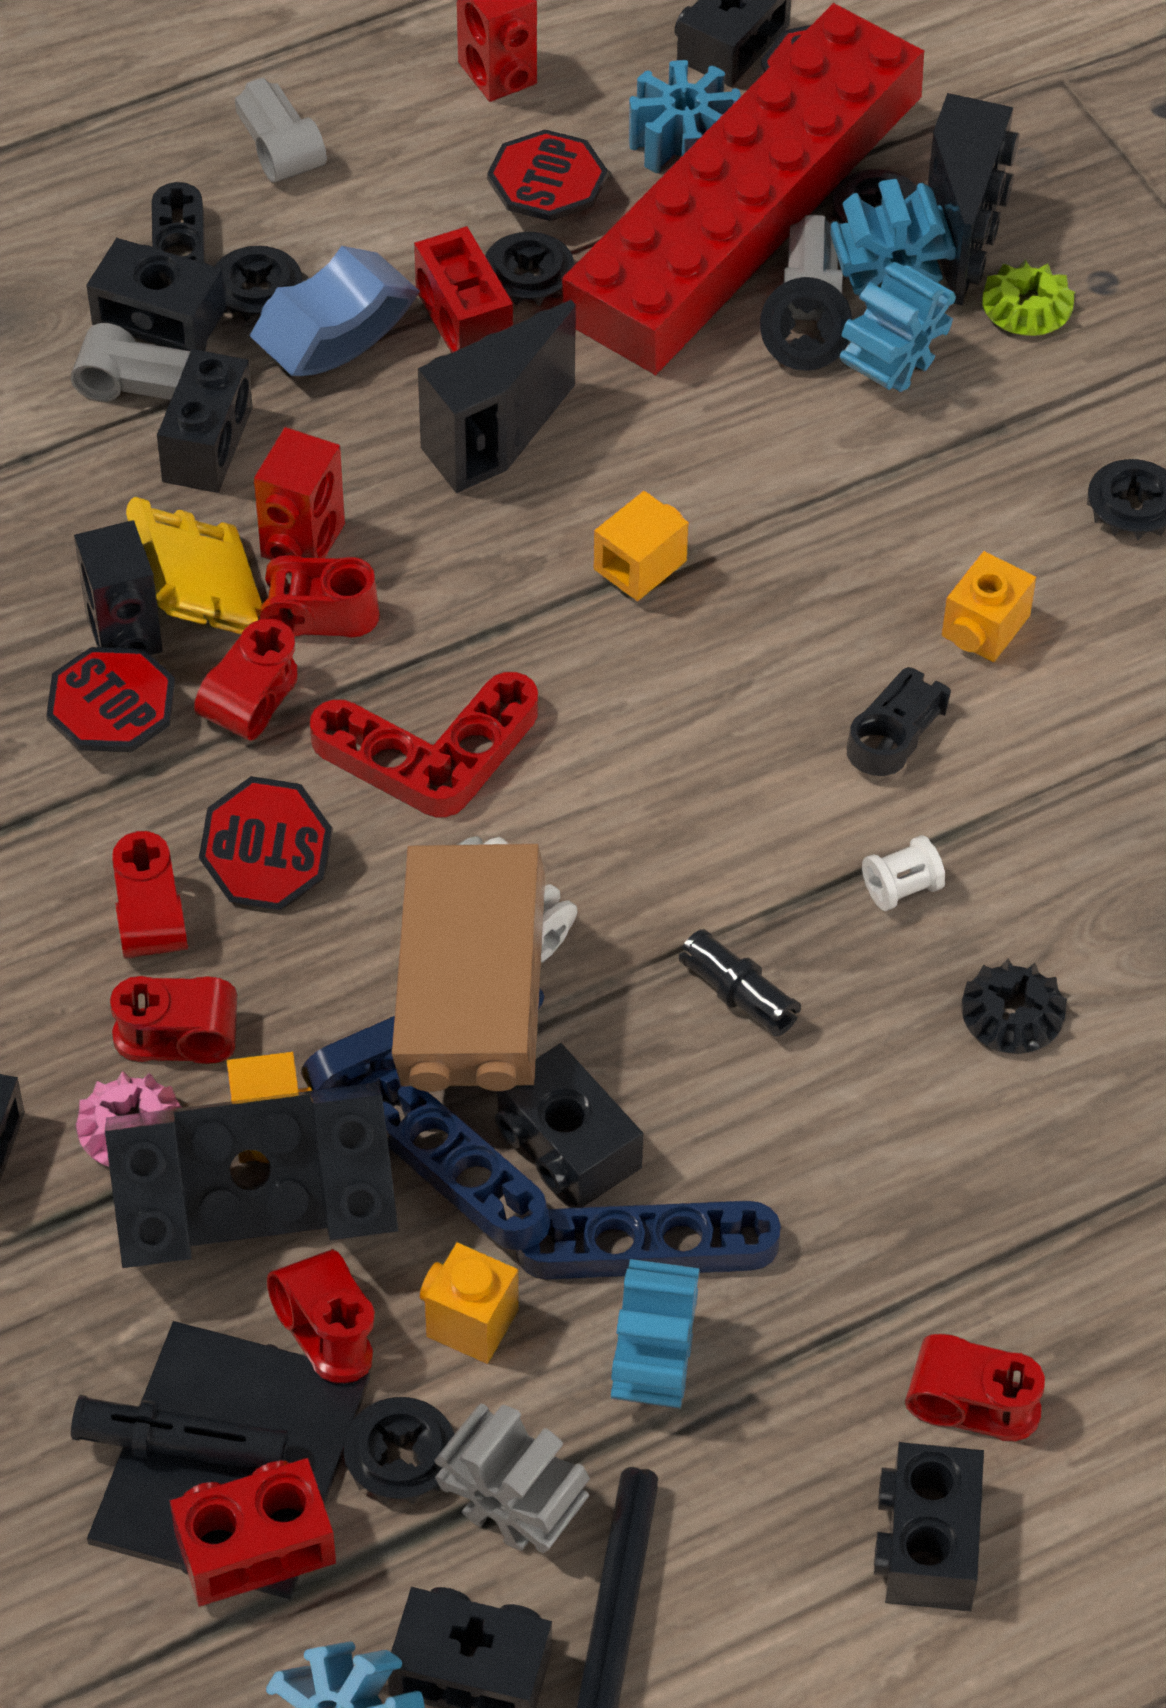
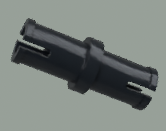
(740, 982)

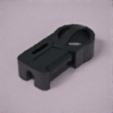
(900, 717)

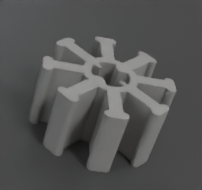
(512, 1477)

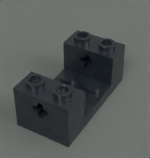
(178, 1187)

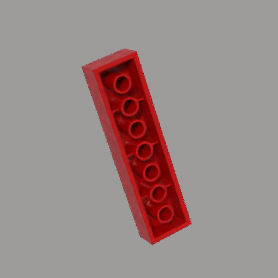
(743, 187)

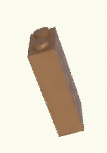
(469, 966)

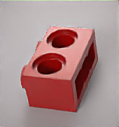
(498, 44)
(460, 288)
(299, 497)
(260, 1548)

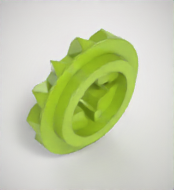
(1038, 314)

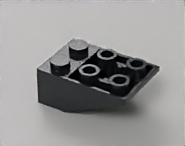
(969, 180)
(495, 395)

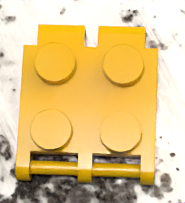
(195, 571)

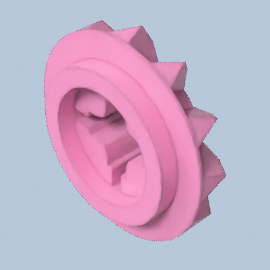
(118, 1098)

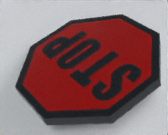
(547, 175)
(111, 699)
(265, 843)

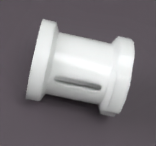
(925, 869)

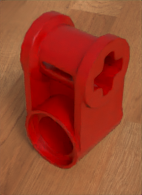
(323, 595)
(250, 679)
(147, 897)
(179, 1020)
(325, 1315)
(969, 1388)

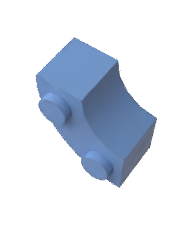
(333, 313)

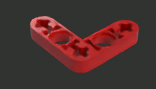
(425, 761)

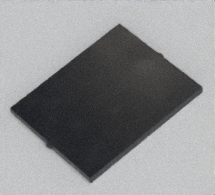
(233, 1382)

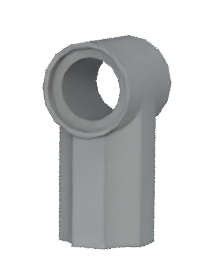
(282, 139)
(812, 256)
(116, 363)

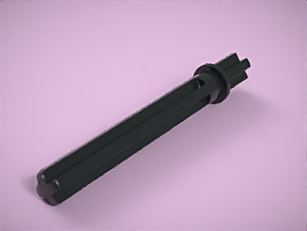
(619, 1589)

